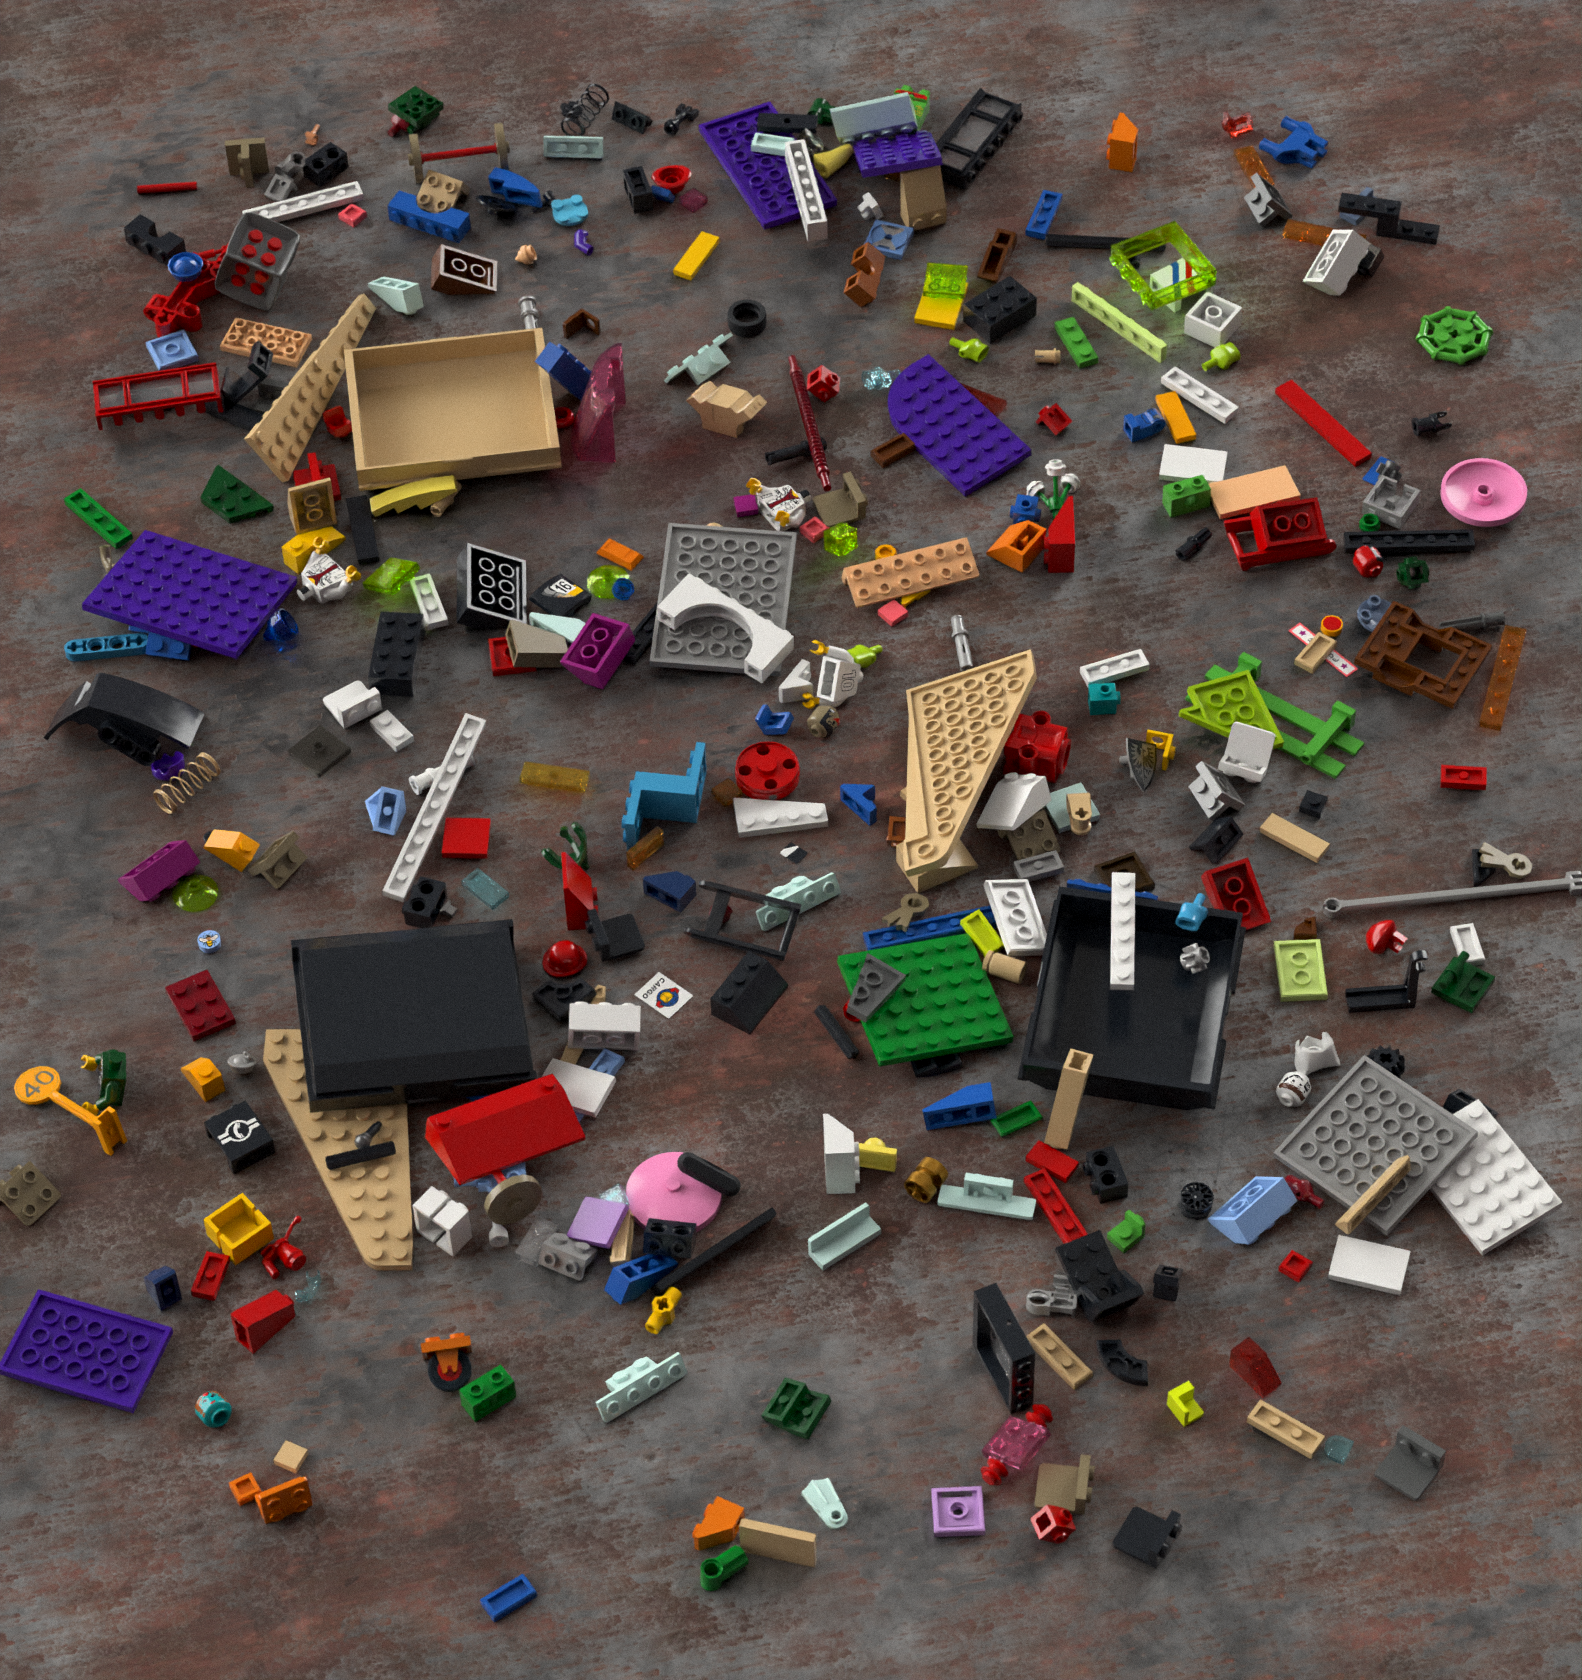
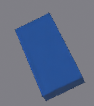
(508, 1597)

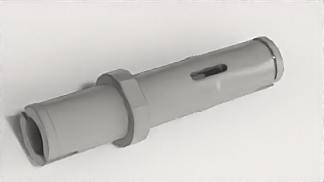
(960, 637)

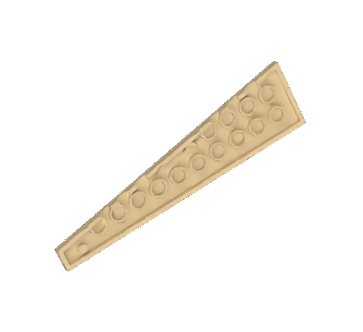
(293, 417)

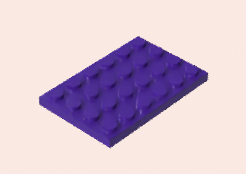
(897, 154)
(85, 1351)

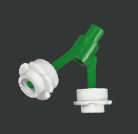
(1069, 484)

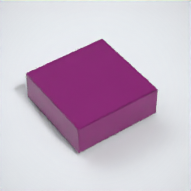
(745, 505)

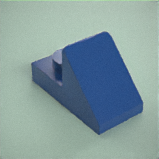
(859, 800)

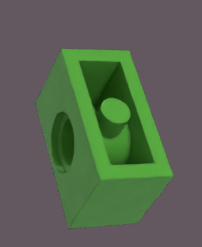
(1186, 496)

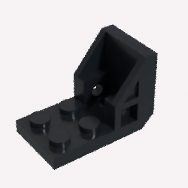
(1095, 1277)

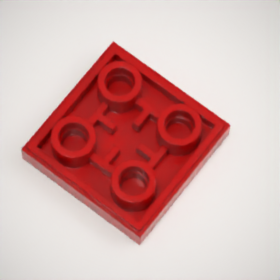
(466, 838)

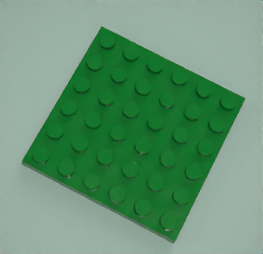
(939, 1007)

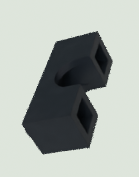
(143, 235)

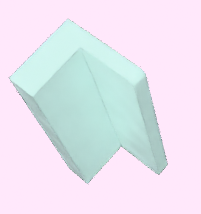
(843, 1237)

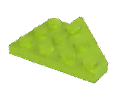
(1227, 701)

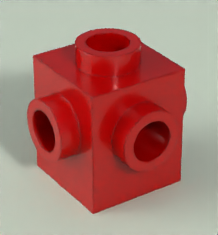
(823, 383)
(1053, 1524)

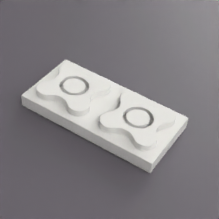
(1016, 916)

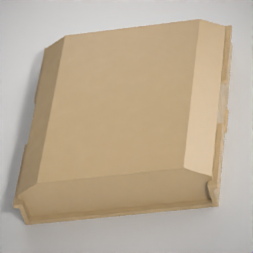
(451, 409)

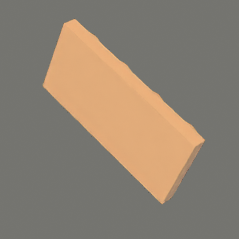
(284, 343)
(1248, 491)

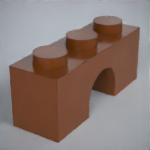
(864, 284)

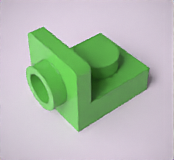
(1127, 1232)

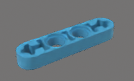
(107, 649)

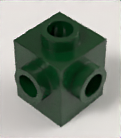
(1419, 576)

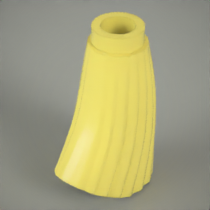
(831, 161)

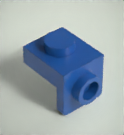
(773, 723)

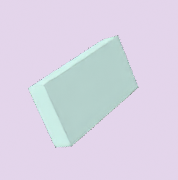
(769, 144)

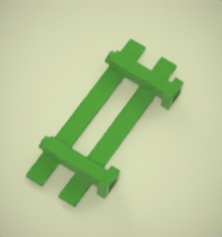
(1324, 732)

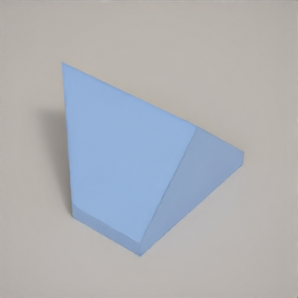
(386, 809)

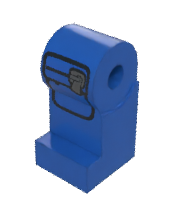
(1143, 425)

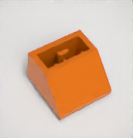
(1123, 144)
(1019, 545)

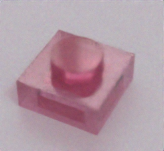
(693, 200)

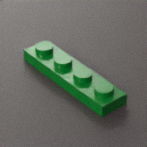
(98, 518)

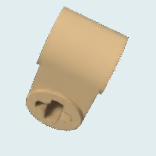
(1079, 812)

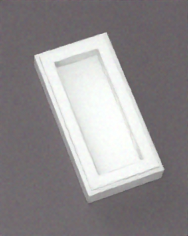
(1466, 940)

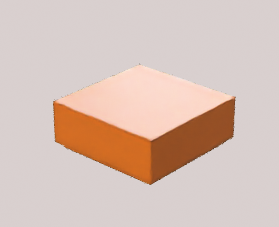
(244, 1488)

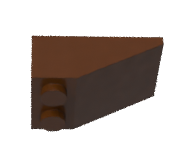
(462, 272)

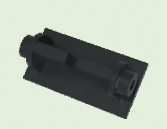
(630, 117)

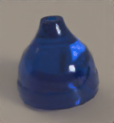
(281, 626)

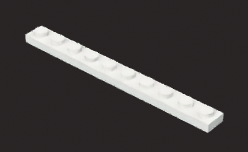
(434, 808)

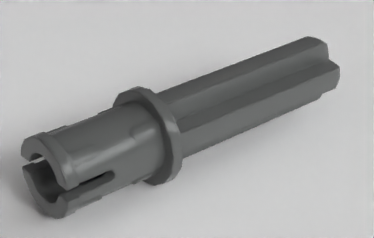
(1475, 622)

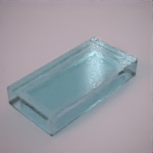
(485, 889)

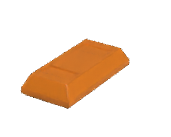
(620, 554)

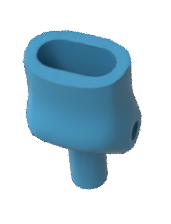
(1192, 914)

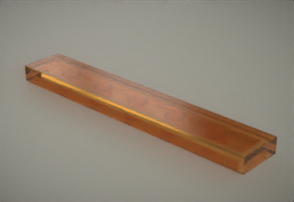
(1502, 678)

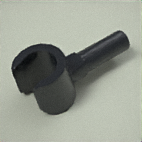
(548, 198)

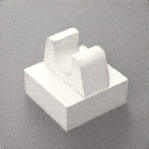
(869, 208)

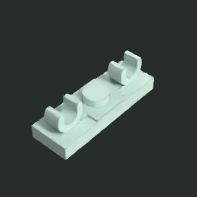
(573, 146)

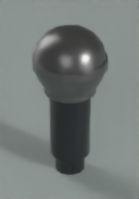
(364, 1139)

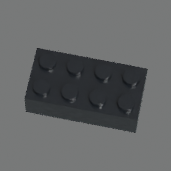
(397, 653)

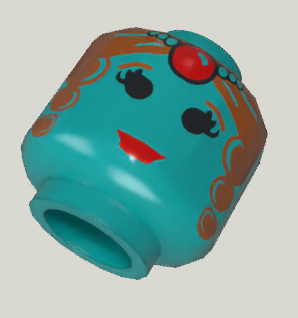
(213, 1409)

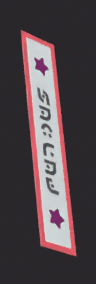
(1334, 658)

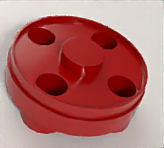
(767, 771)

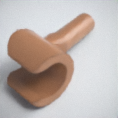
(312, 138)

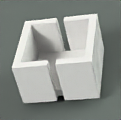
(437, 1214)

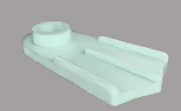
(826, 1503)

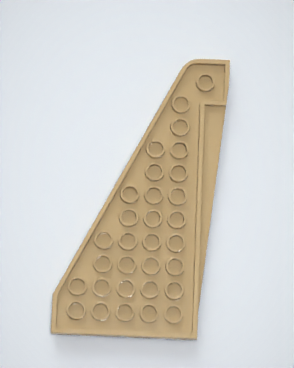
(952, 749)
(369, 1194)

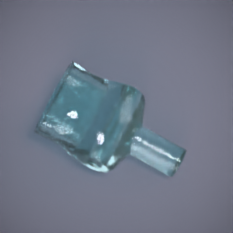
(878, 378)

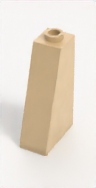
(1068, 1099)

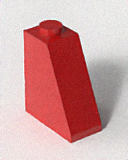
(262, 1319)

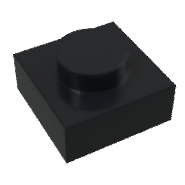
(1313, 804)

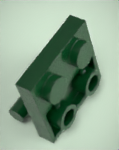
(416, 108)
(1463, 983)

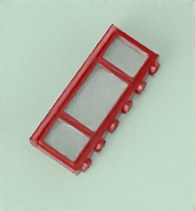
(156, 392)

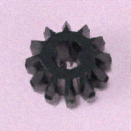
(1389, 1060)

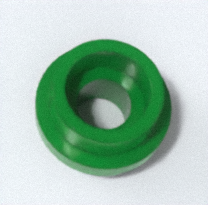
(1369, 522)

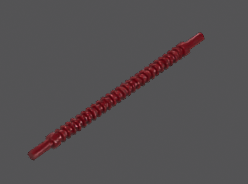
(809, 423)

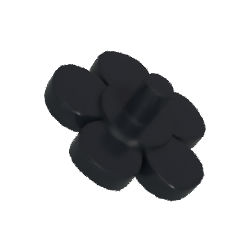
(566, 108)

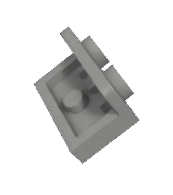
(566, 1255)

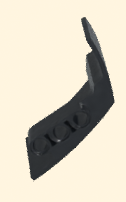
(129, 716)

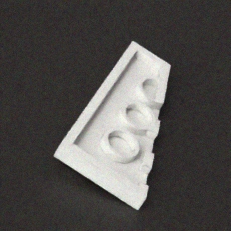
(772, 816)

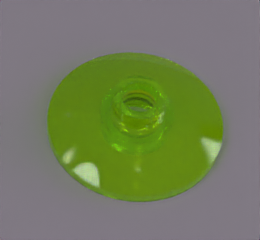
(602, 579)
(195, 893)

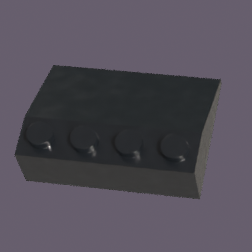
(490, 588)

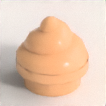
(526, 255)

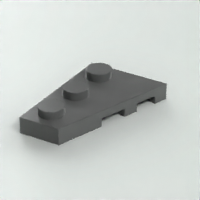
(874, 987)

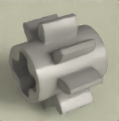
(1194, 958)

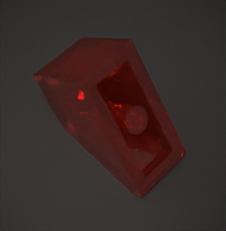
(1254, 1367)

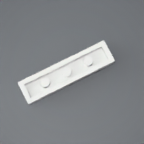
(1199, 395)

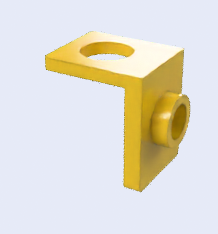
(1167, 745)

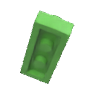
(1076, 342)

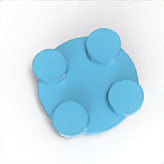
(569, 211)

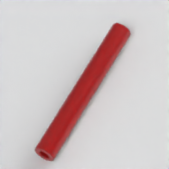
(167, 187)

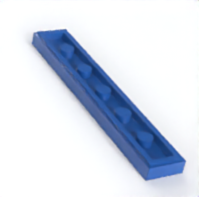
(923, 930)

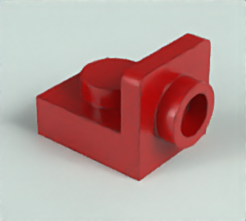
(1054, 418)

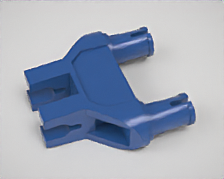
(1299, 147)

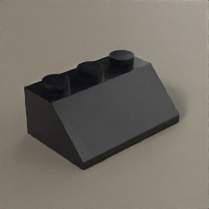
(748, 993)

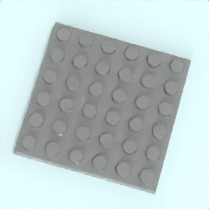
(1362, 1132)

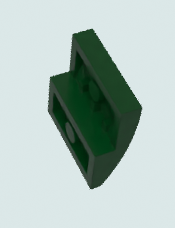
(796, 1408)

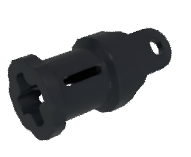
(1429, 423)

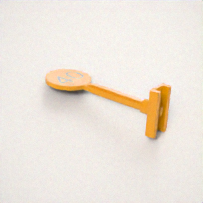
(43, 1084)

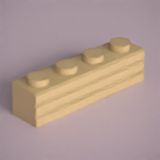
(623, 1241)

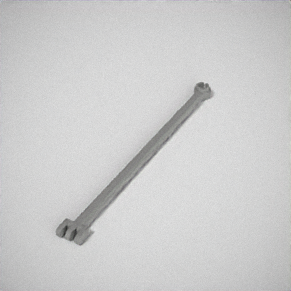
(1572, 881)

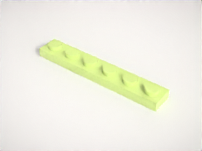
(1119, 322)

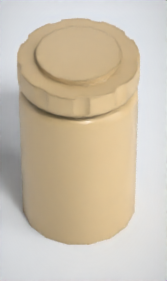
(1004, 967)

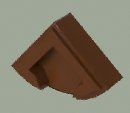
(1306, 930)

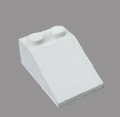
(1014, 801)

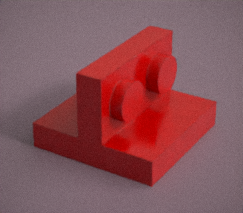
(318, 472)

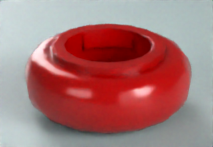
(565, 412)

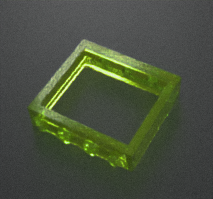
(1154, 238)

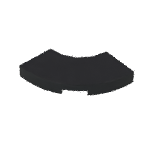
(1122, 1364)

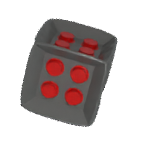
(257, 261)

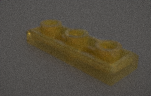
(554, 777)

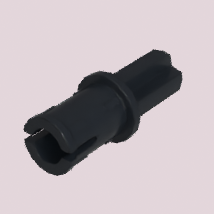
(1193, 544)

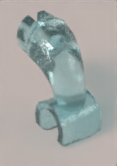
(309, 1292)

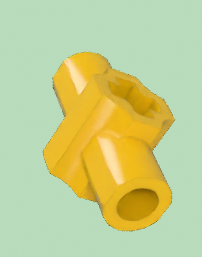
(663, 1310)

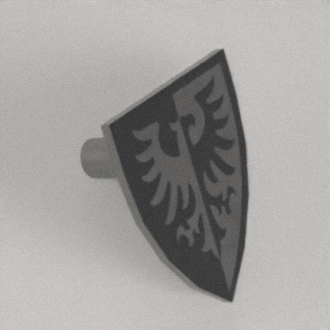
(1141, 760)

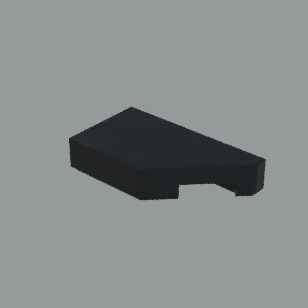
(1480, 873)

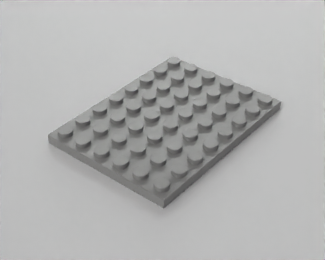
(744, 566)

